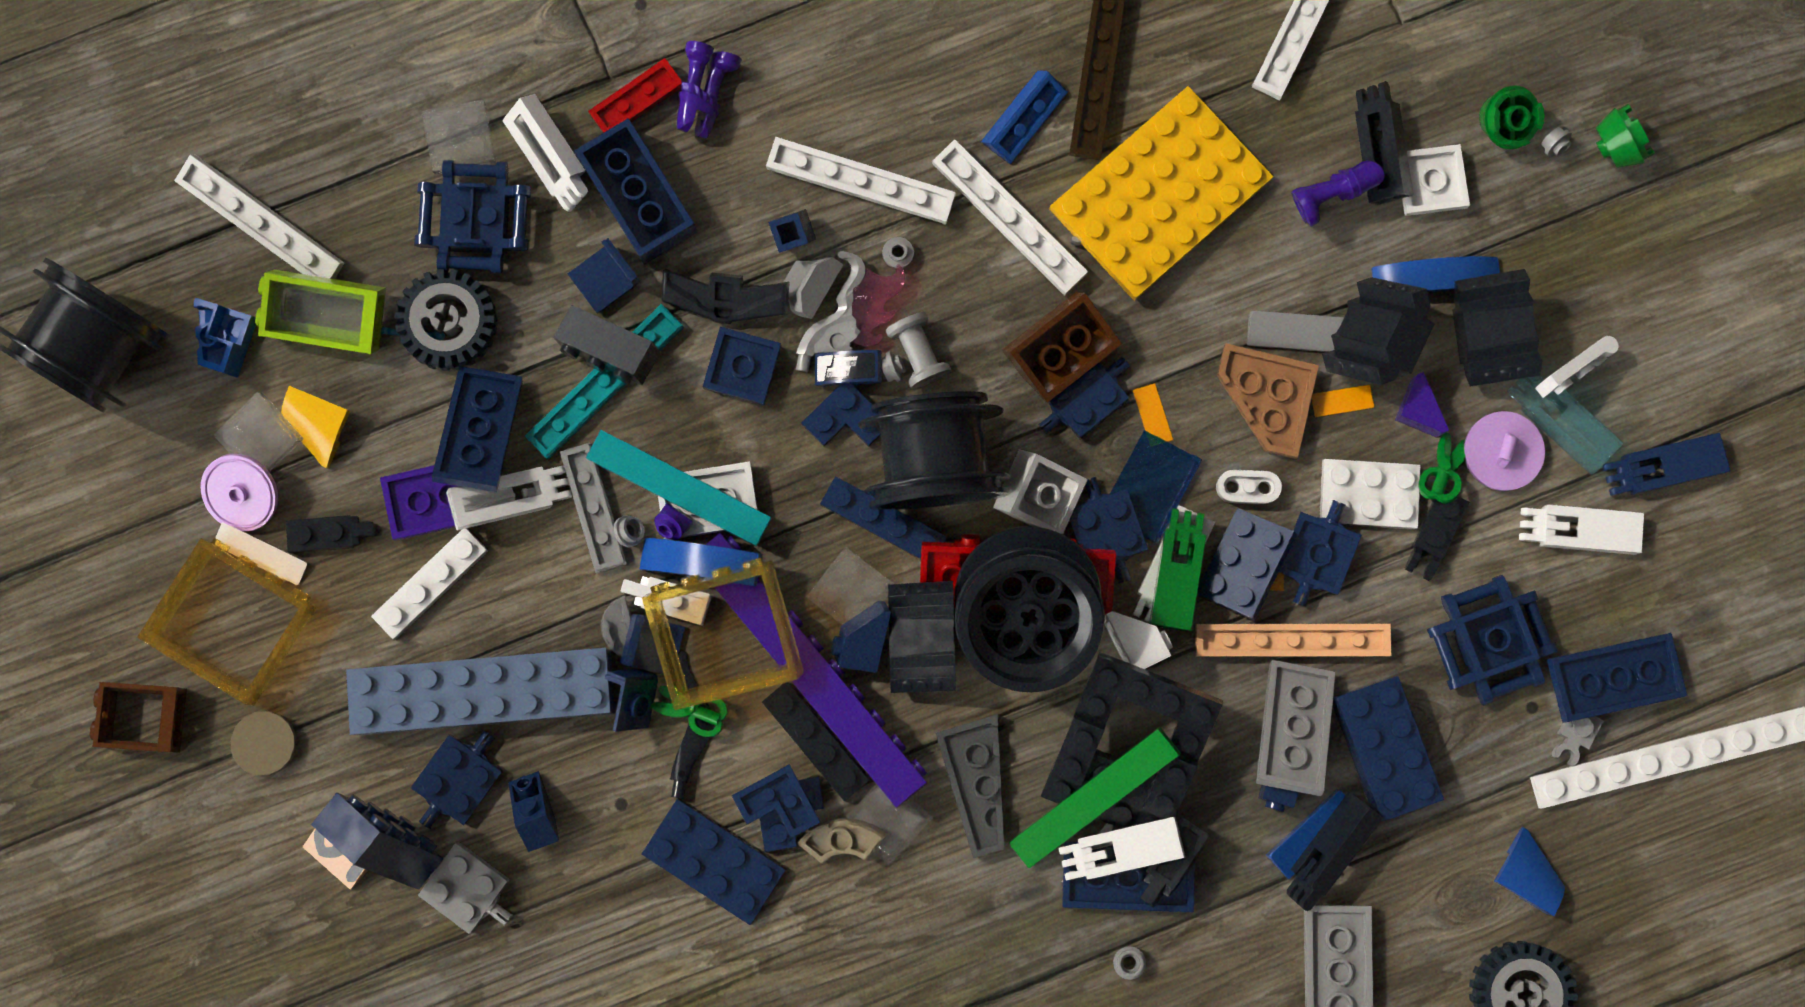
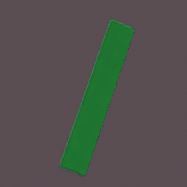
(1095, 797)

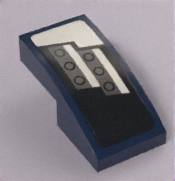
(848, 367)

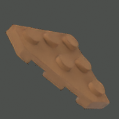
(1270, 395)

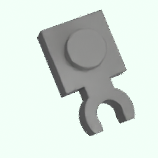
(1577, 734)

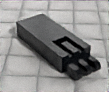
(1390, 150)
(1332, 850)

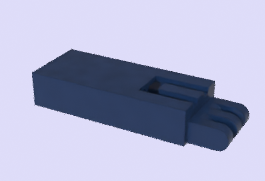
(1680, 462)

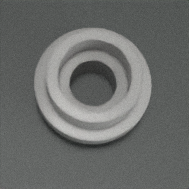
(1557, 142)
(905, 259)
(893, 367)
(628, 531)
(1140, 962)

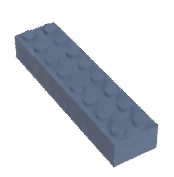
(480, 691)

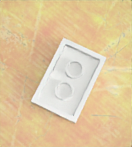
(730, 479)
(1373, 493)

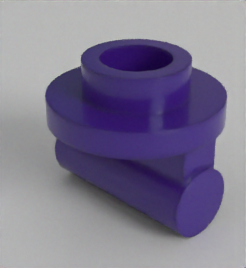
(672, 523)

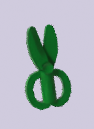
(1446, 470)
(694, 712)

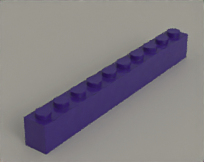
(827, 693)

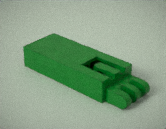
(1178, 582)

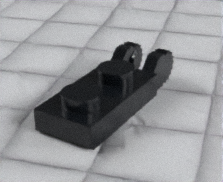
(1436, 534)

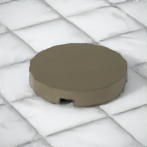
(263, 743)

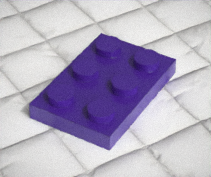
(416, 503)

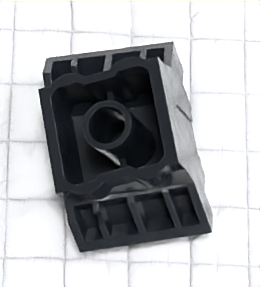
(1496, 328)
(1381, 332)
(921, 637)

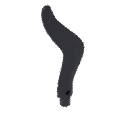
(691, 744)

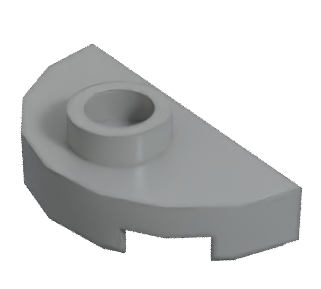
(616, 624)

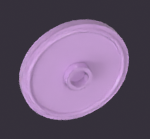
(1504, 451)
(239, 492)

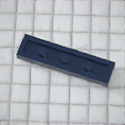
(886, 524)

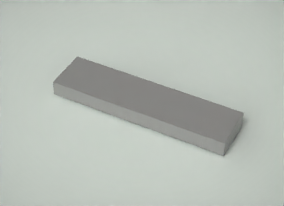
(593, 509)

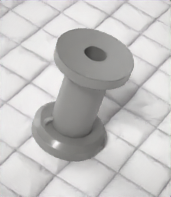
(918, 350)

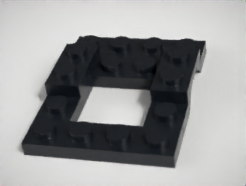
(1081, 760)

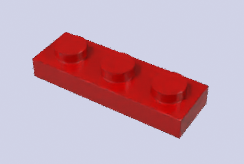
(637, 96)

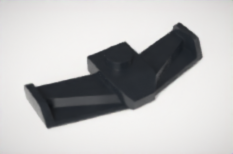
(724, 297)

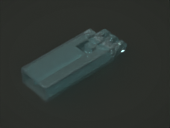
(1575, 428)

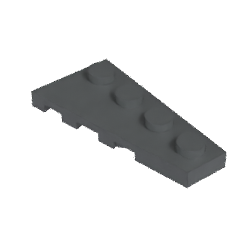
(974, 774)

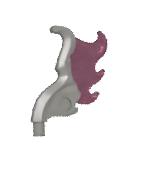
(858, 313)

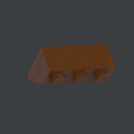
(1062, 346)

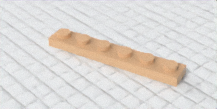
(1293, 640)

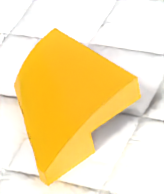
(316, 422)

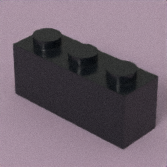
(606, 346)

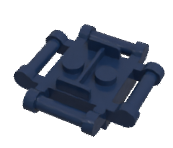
(473, 217)
(1493, 640)

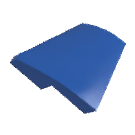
(222, 337)
(1531, 875)

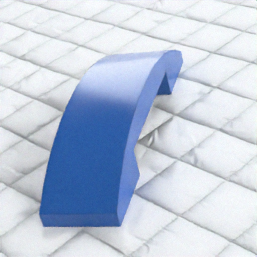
(1437, 273)
(692, 558)

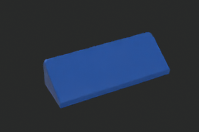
(1024, 116)
(1294, 844)

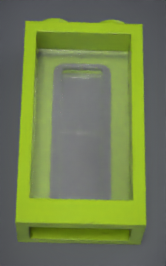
(320, 311)

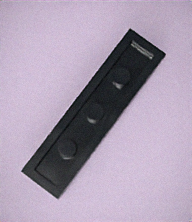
(815, 741)

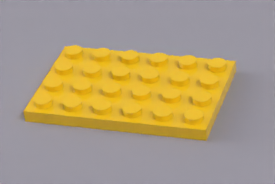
(1161, 193)

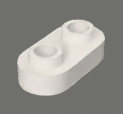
(1247, 486)

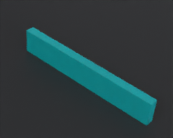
(595, 390)
(678, 488)

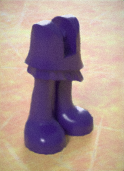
(693, 97)
(1345, 185)

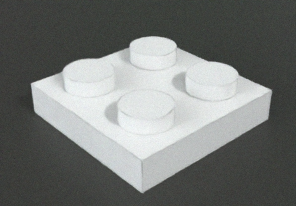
(1436, 181)

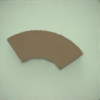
(840, 837)

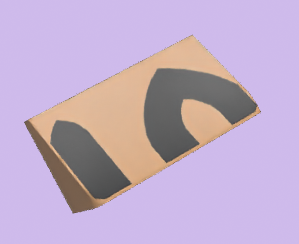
(333, 860)

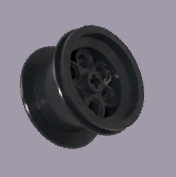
(80, 337)
(934, 451)
(1029, 661)

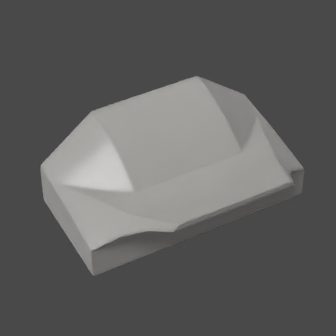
(810, 283)

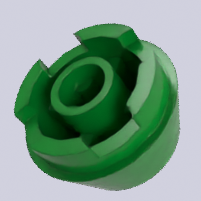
(1511, 117)
(1623, 138)

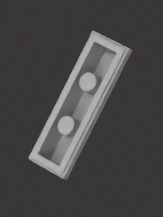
(1292, 331)

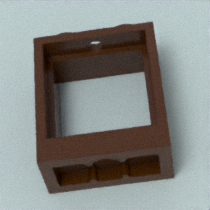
(170, 723)

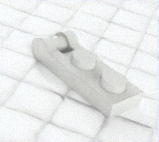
(1579, 366)

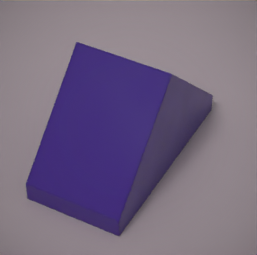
(1421, 409)

